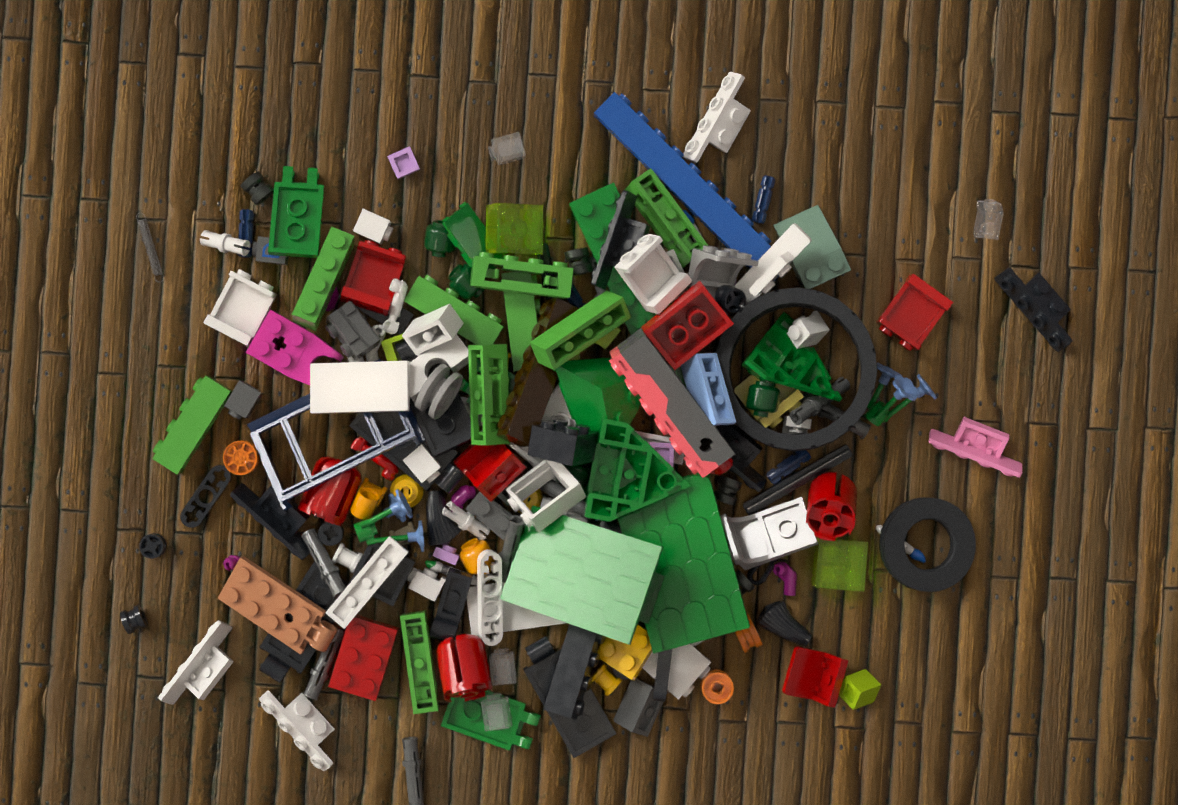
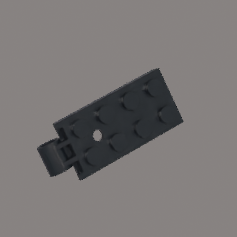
(390, 425)
(448, 430)
(281, 655)
(578, 734)

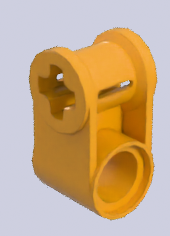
(367, 499)

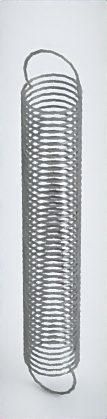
(150, 254)

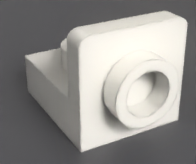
(791, 428)

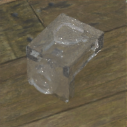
(988, 219)

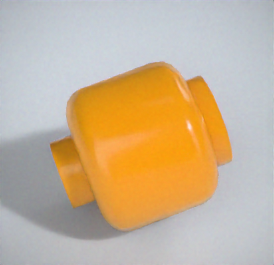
(470, 554)

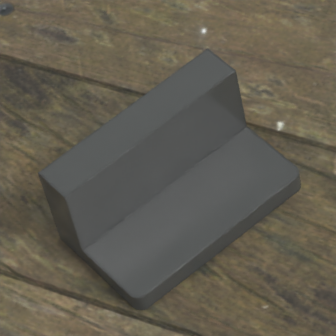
(637, 708)

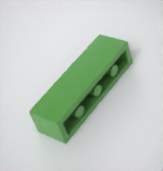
(323, 279)
(521, 317)
(476, 327)
(580, 330)
(192, 424)

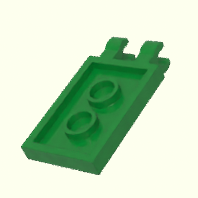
(296, 215)
(467, 719)

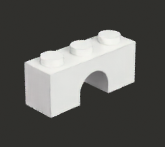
(451, 353)

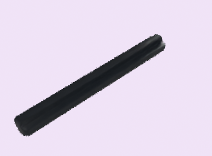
(797, 479)

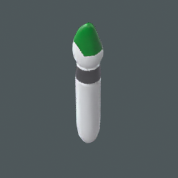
(437, 566)

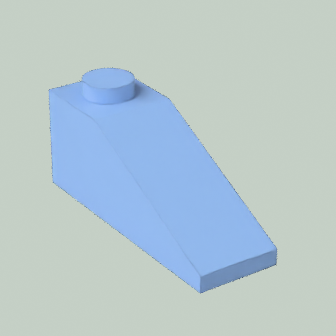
(708, 388)

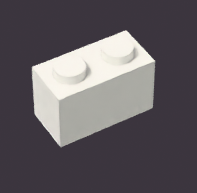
(432, 329)

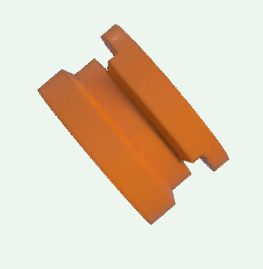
(241, 457)
(748, 637)

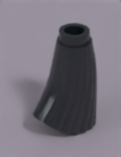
(439, 527)
(781, 623)

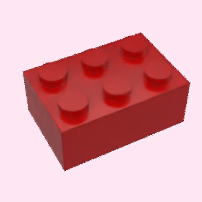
(687, 325)
(364, 657)

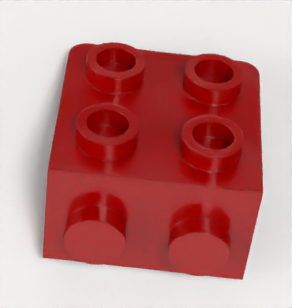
(815, 676)

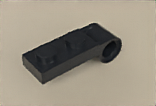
(451, 605)

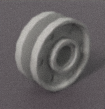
(439, 391)

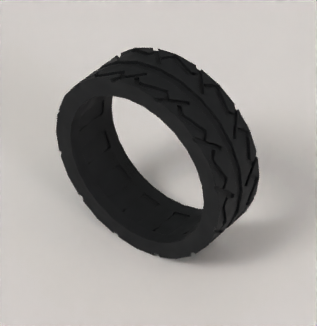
(840, 313)

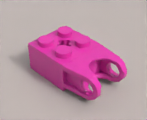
(301, 348)

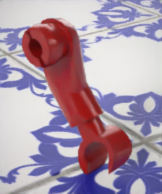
(390, 468)

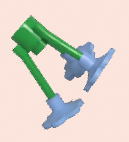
(880, 412)
(400, 508)

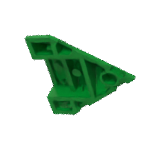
(780, 362)
(596, 392)
(626, 474)

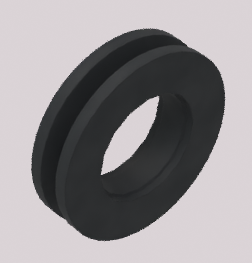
(961, 544)

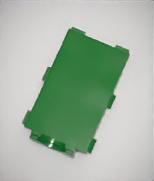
(467, 233)

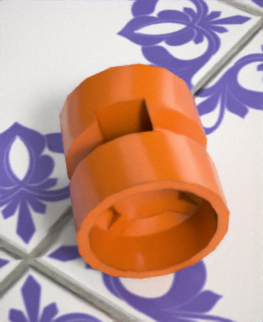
(717, 686)

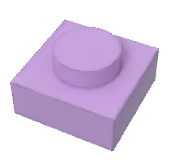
(403, 162)
(665, 450)
(446, 553)

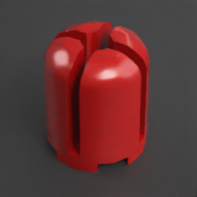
(334, 497)
(839, 506)
(463, 667)

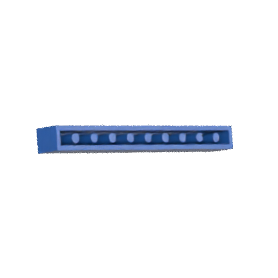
(680, 178)

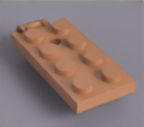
(268, 600)

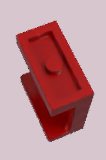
(371, 277)
(913, 312)
(489, 468)

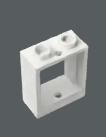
(533, 481)

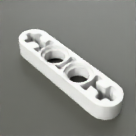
(493, 597)

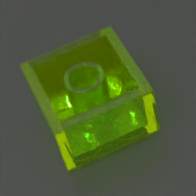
(514, 229)
(840, 564)

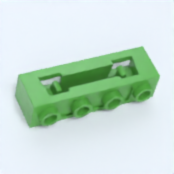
(665, 216)
(562, 281)
(488, 391)
(419, 662)

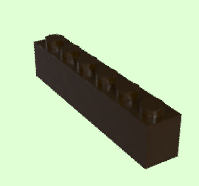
(533, 381)

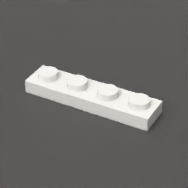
(367, 582)

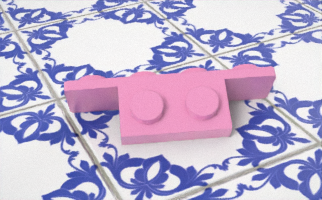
(978, 443)

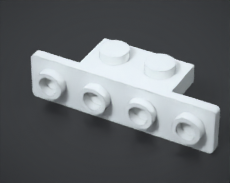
(721, 121)
(773, 263)
(202, 668)
(303, 724)

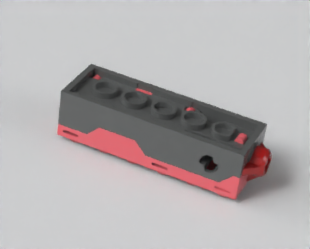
(672, 404)

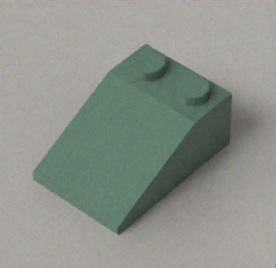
(822, 256)

